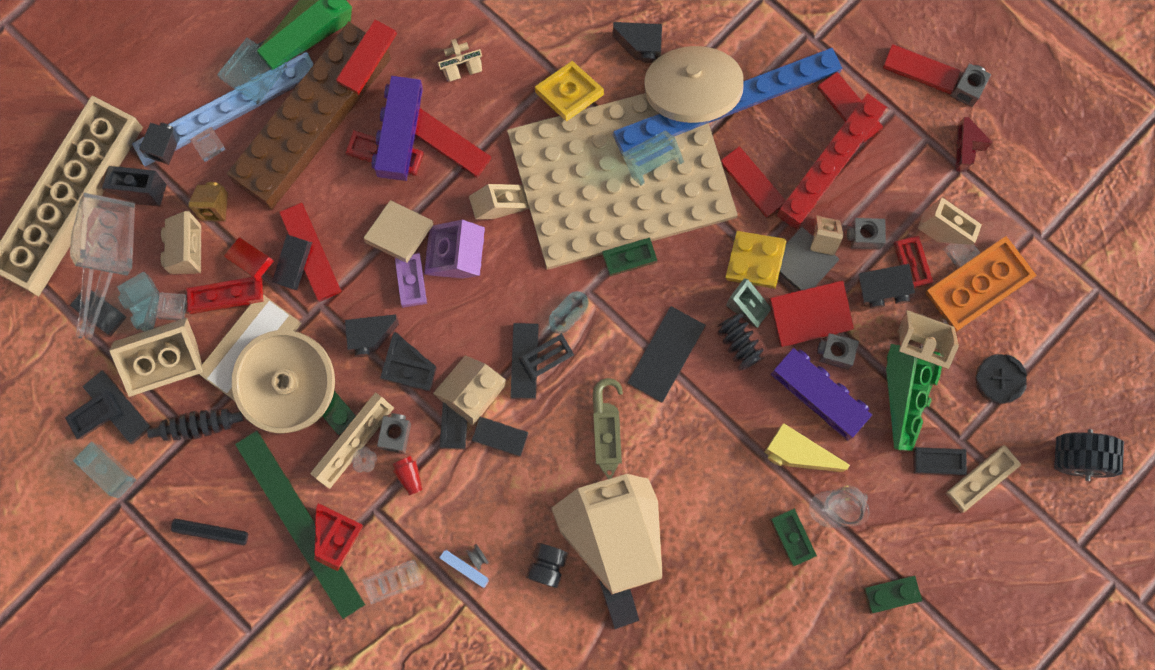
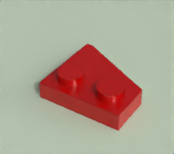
(333, 536)

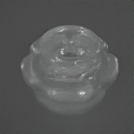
(364, 453)

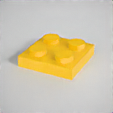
(569, 90)
(756, 259)

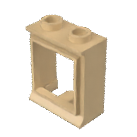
(932, 336)

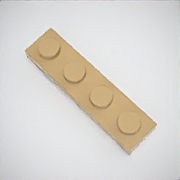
(351, 440)

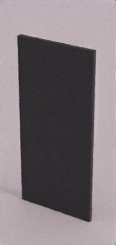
(666, 354)

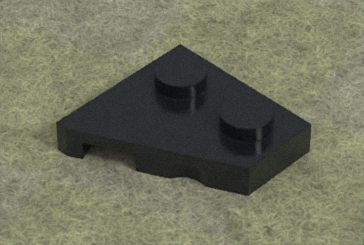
(407, 366)

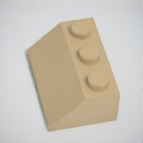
(157, 357)

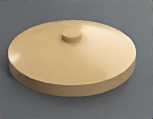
(694, 84)
(283, 381)

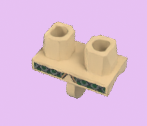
(471, 59)

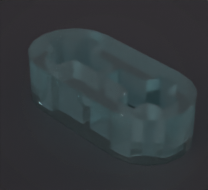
(564, 308)

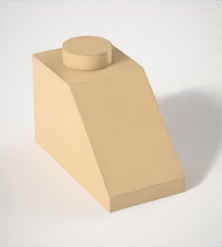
(498, 201)
(949, 224)

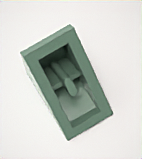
(749, 302)

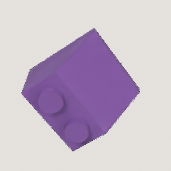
(454, 250)

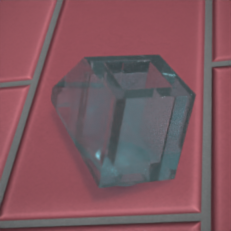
(142, 299)

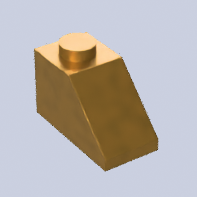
(209, 202)

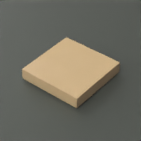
(398, 231)

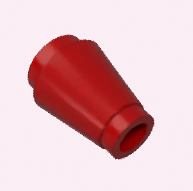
(408, 475)

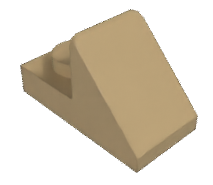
(827, 235)

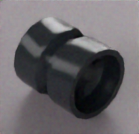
(547, 565)

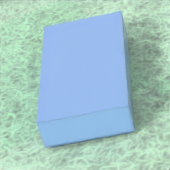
(464, 568)

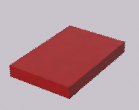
(811, 313)

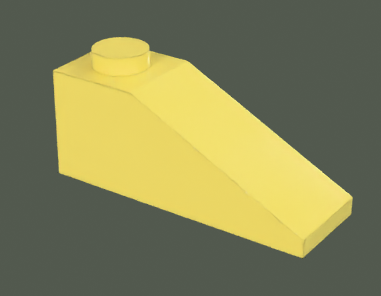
(796, 450)

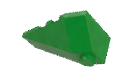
(302, 28)
(908, 389)

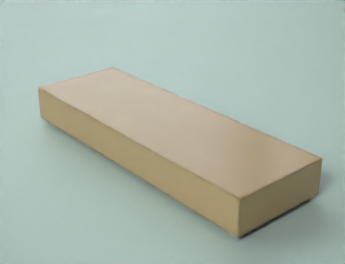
(983, 478)

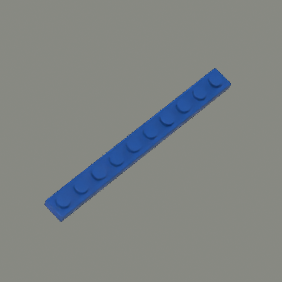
(754, 92)

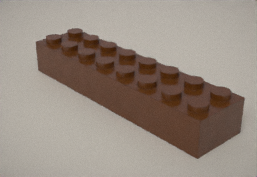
(301, 123)

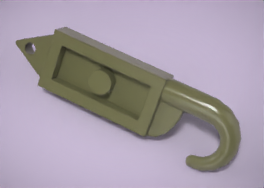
(606, 428)

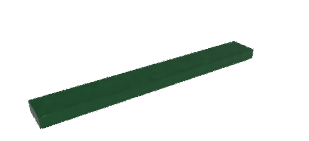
(297, 521)

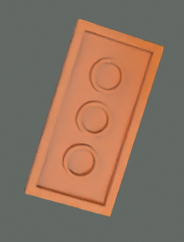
(980, 283)

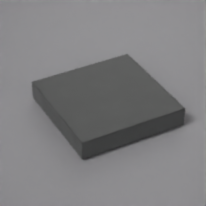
(801, 265)

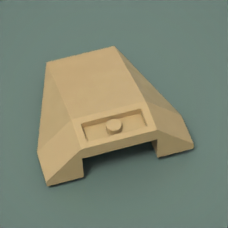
(614, 530)

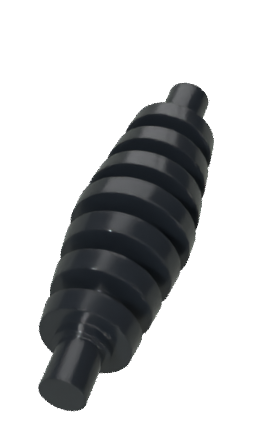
(195, 425)

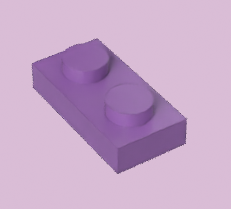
(411, 281)

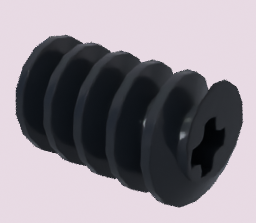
(740, 342)

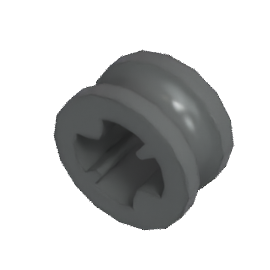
(477, 557)

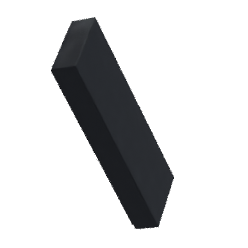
(524, 340)
(130, 420)

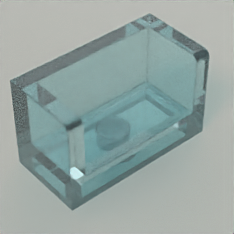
(651, 155)
(104, 470)

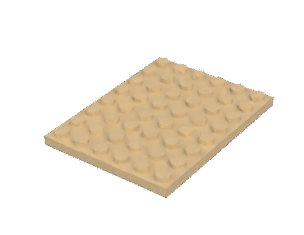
(591, 203)

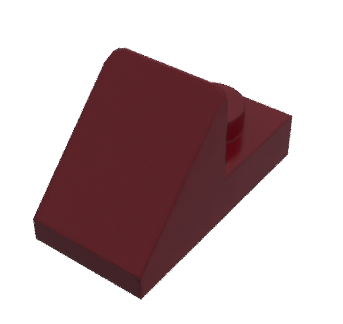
(968, 140)

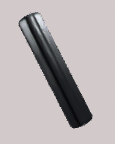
(209, 531)

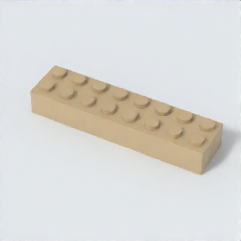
(46, 220)

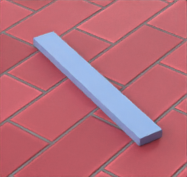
(231, 106)

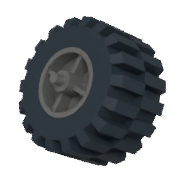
(1089, 455)

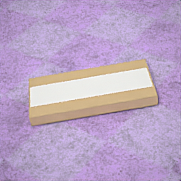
(255, 321)

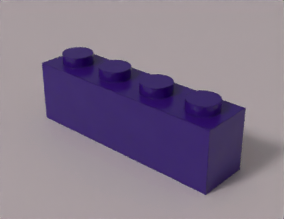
(398, 128)
(821, 394)

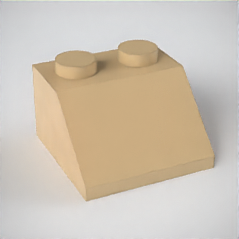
(182, 244)
(470, 388)

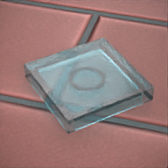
(249, 72)

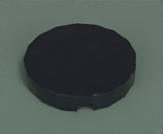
(1001, 378)

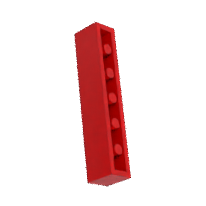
(831, 161)

